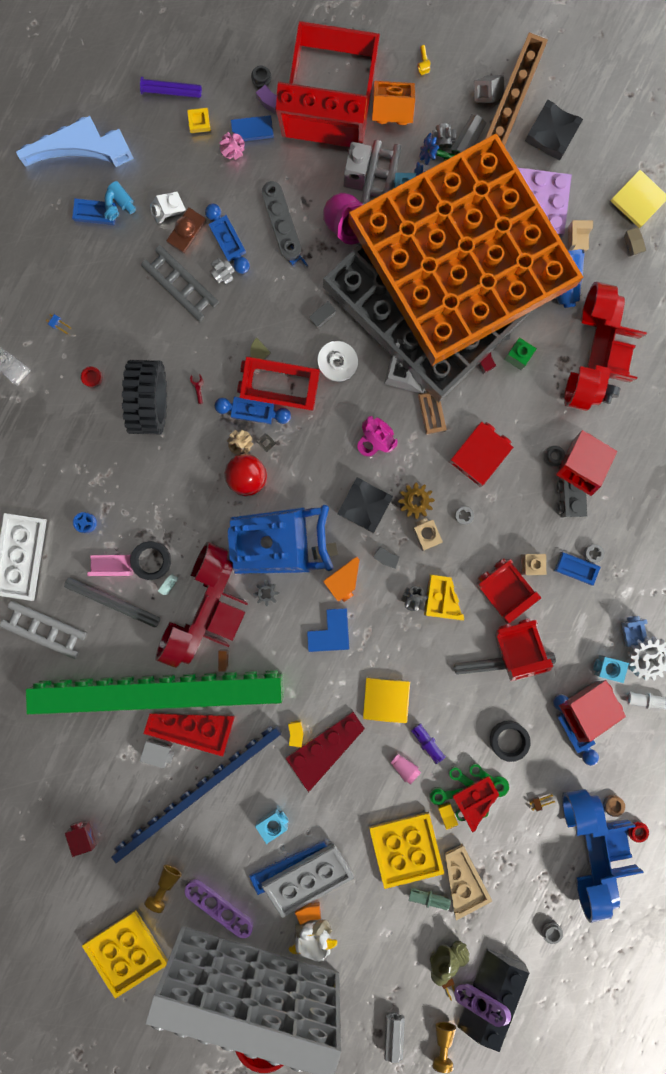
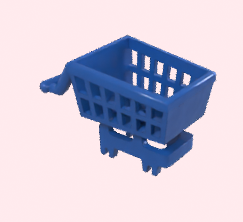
(289, 543)

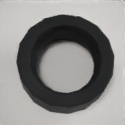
(134, 560)
(521, 752)

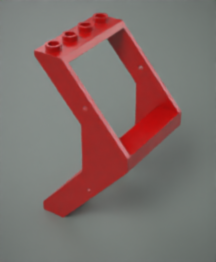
(325, 113)

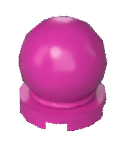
(337, 214)

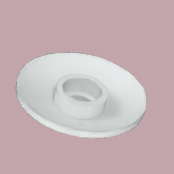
(341, 352)

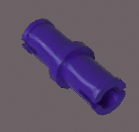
(428, 743)

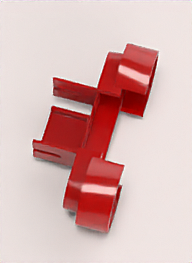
(607, 356)

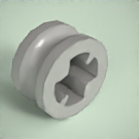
(462, 521)
(590, 548)

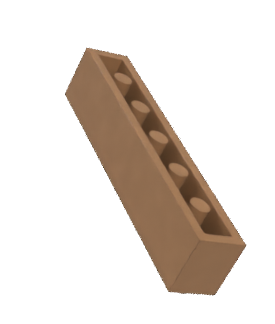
(517, 87)

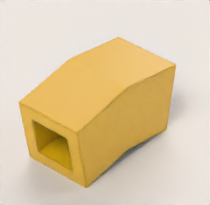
(296, 733)
(447, 815)

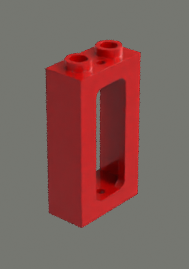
(248, 392)

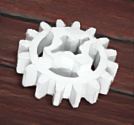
(651, 658)

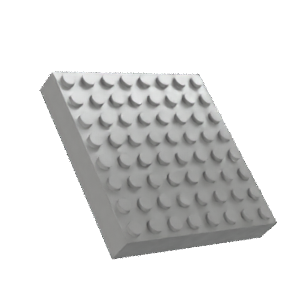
(250, 1002)

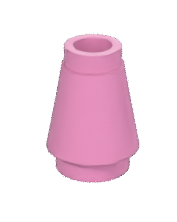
(405, 768)

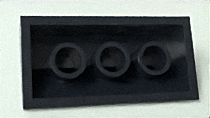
(503, 981)

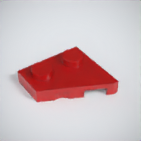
(476, 800)

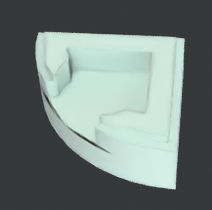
(168, 584)

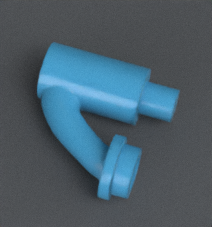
(117, 192)

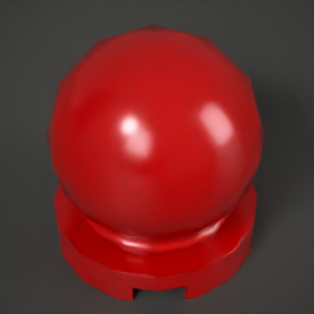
(245, 475)

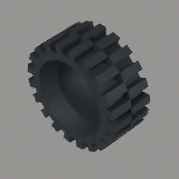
(144, 397)

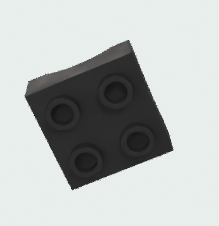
(553, 130)
(365, 505)

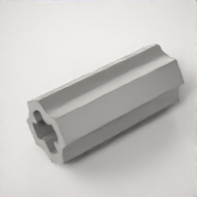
(469, 134)
(394, 1037)

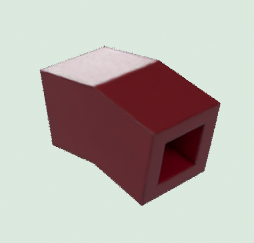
(487, 364)

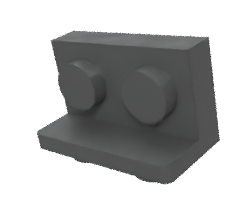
(572, 500)

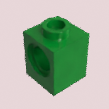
(520, 353)

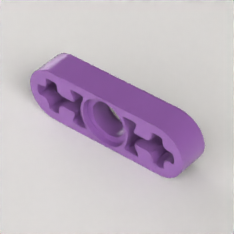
(491, 1005)

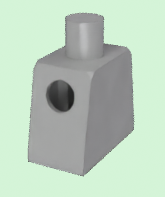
(357, 164)

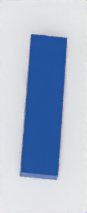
(277, 867)

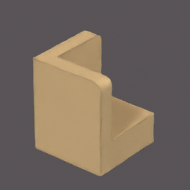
(579, 234)

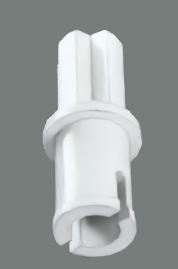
(648, 701)

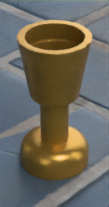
(167, 880)
(445, 1034)

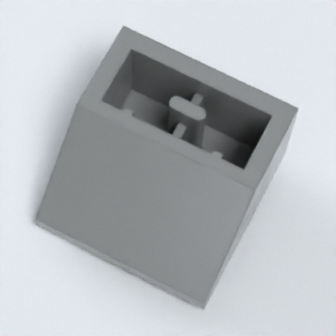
(399, 377)

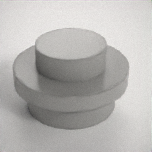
(552, 933)

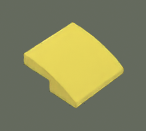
(639, 199)

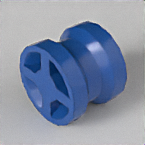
(80, 522)

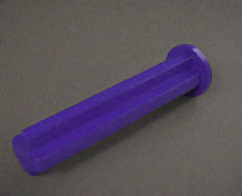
(170, 88)

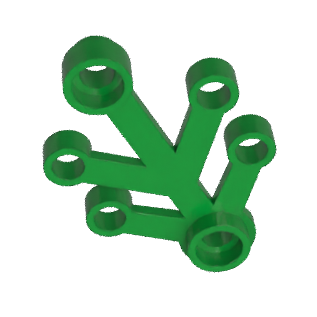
(467, 782)

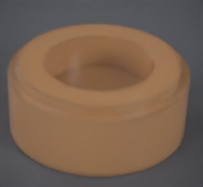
(614, 805)

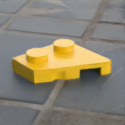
(442, 599)

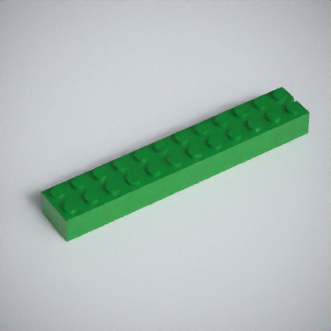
(154, 693)

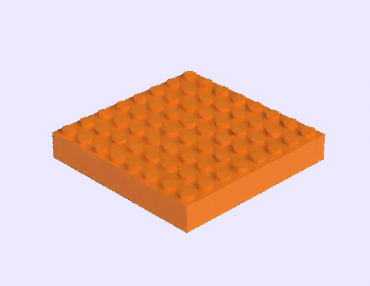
(464, 249)

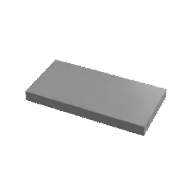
(307, 880)

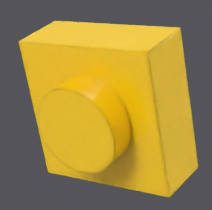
(199, 120)

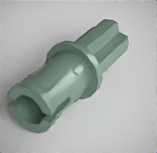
(429, 899)

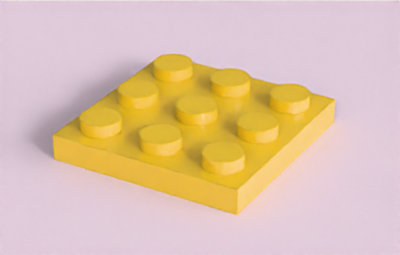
(406, 850)
(125, 954)

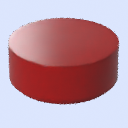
(91, 377)

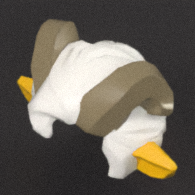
(313, 940)

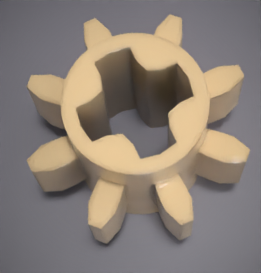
(240, 442)

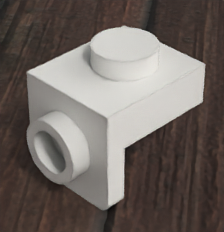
(166, 206)

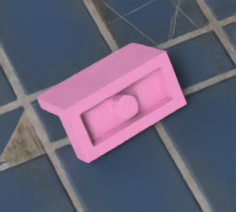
(110, 565)

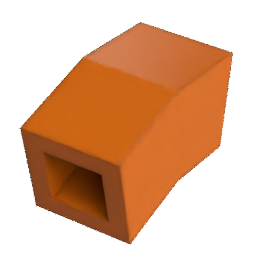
(308, 912)

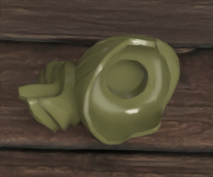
(447, 962)

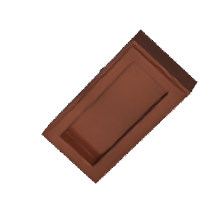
(186, 230)

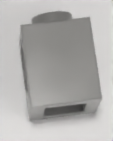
(157, 753)

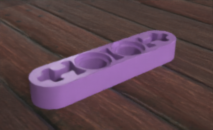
(215, 912)

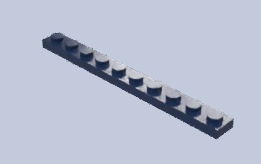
(189, 797)

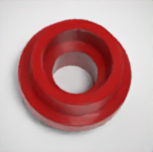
(643, 834)

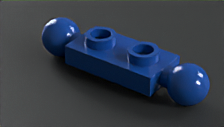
(227, 238)
(252, 410)
(589, 755)

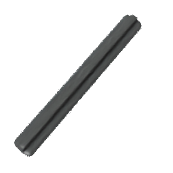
(112, 602)
(487, 665)

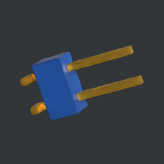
(54, 322)

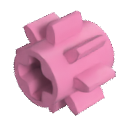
(232, 145)

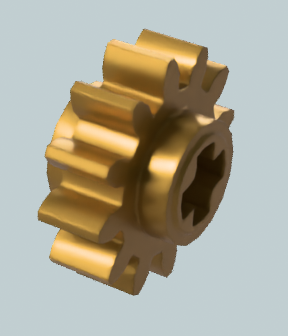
(424, 503)

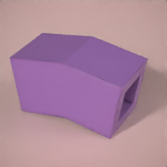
(267, 98)

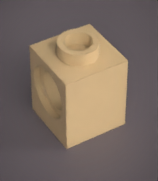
(427, 543)
(533, 564)

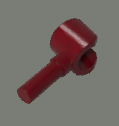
(198, 385)

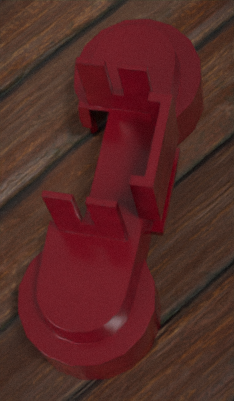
(181, 643)

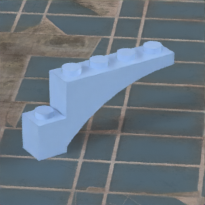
(78, 140)

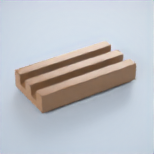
(432, 415)

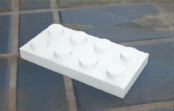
(20, 555)

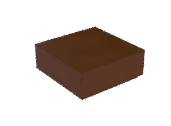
(223, 658)

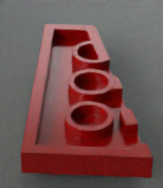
(194, 731)

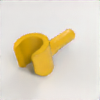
(424, 66)

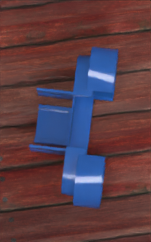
(604, 844)

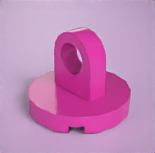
(378, 434)

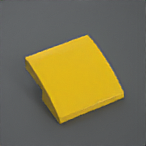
(386, 700)

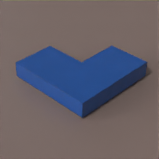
(335, 637)

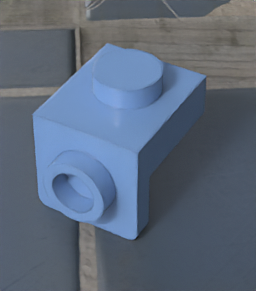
(633, 630)

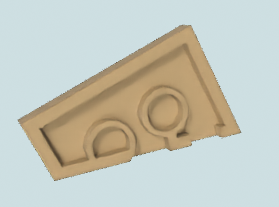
(465, 883)

